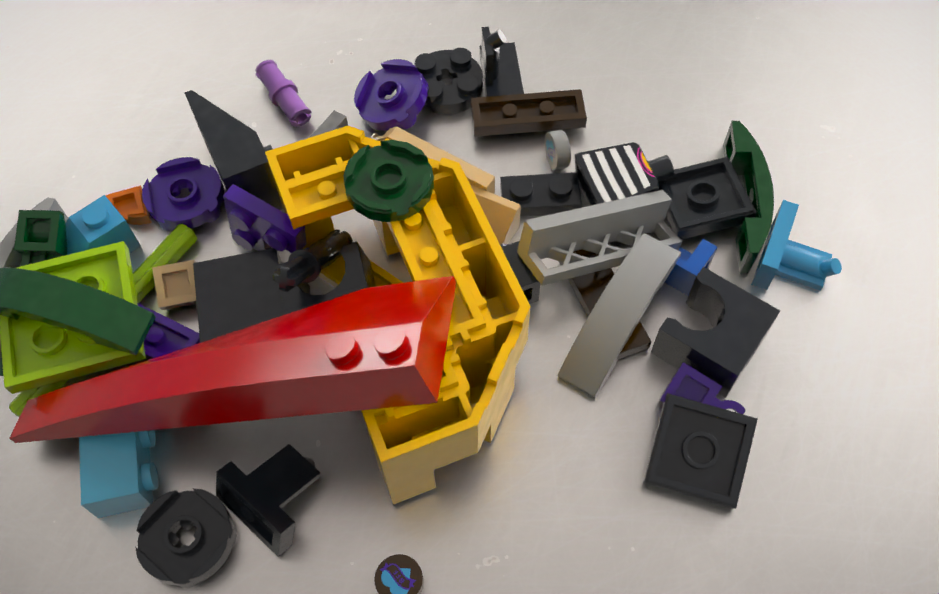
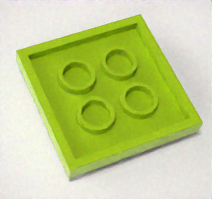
(46, 354)

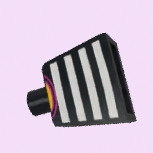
(619, 172)

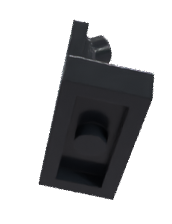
(499, 65)
(264, 491)

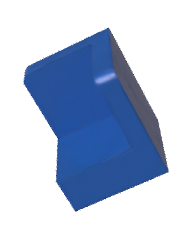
(689, 266)

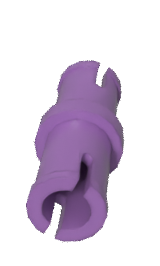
(283, 93)

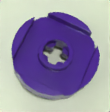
(403, 106)
(195, 209)

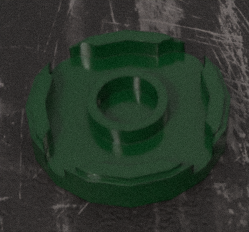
(389, 181)

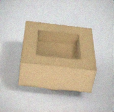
(175, 285)

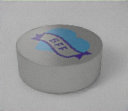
(557, 149)

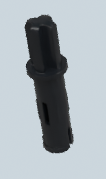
(306, 264)

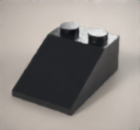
(235, 150)

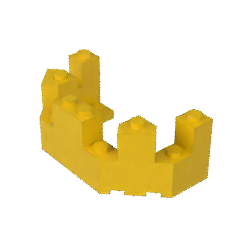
(487, 313)

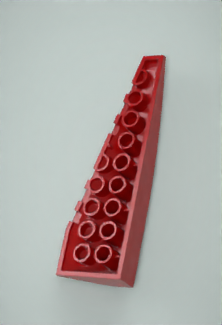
(332, 357)

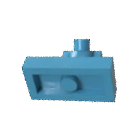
(790, 258)

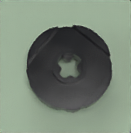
(454, 65)
(190, 563)

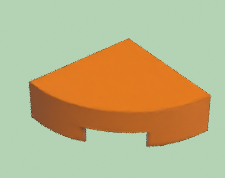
(131, 205)

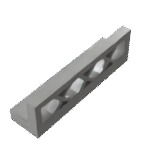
(592, 229)

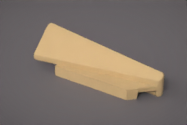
(500, 212)

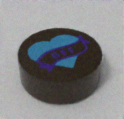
(399, 576)

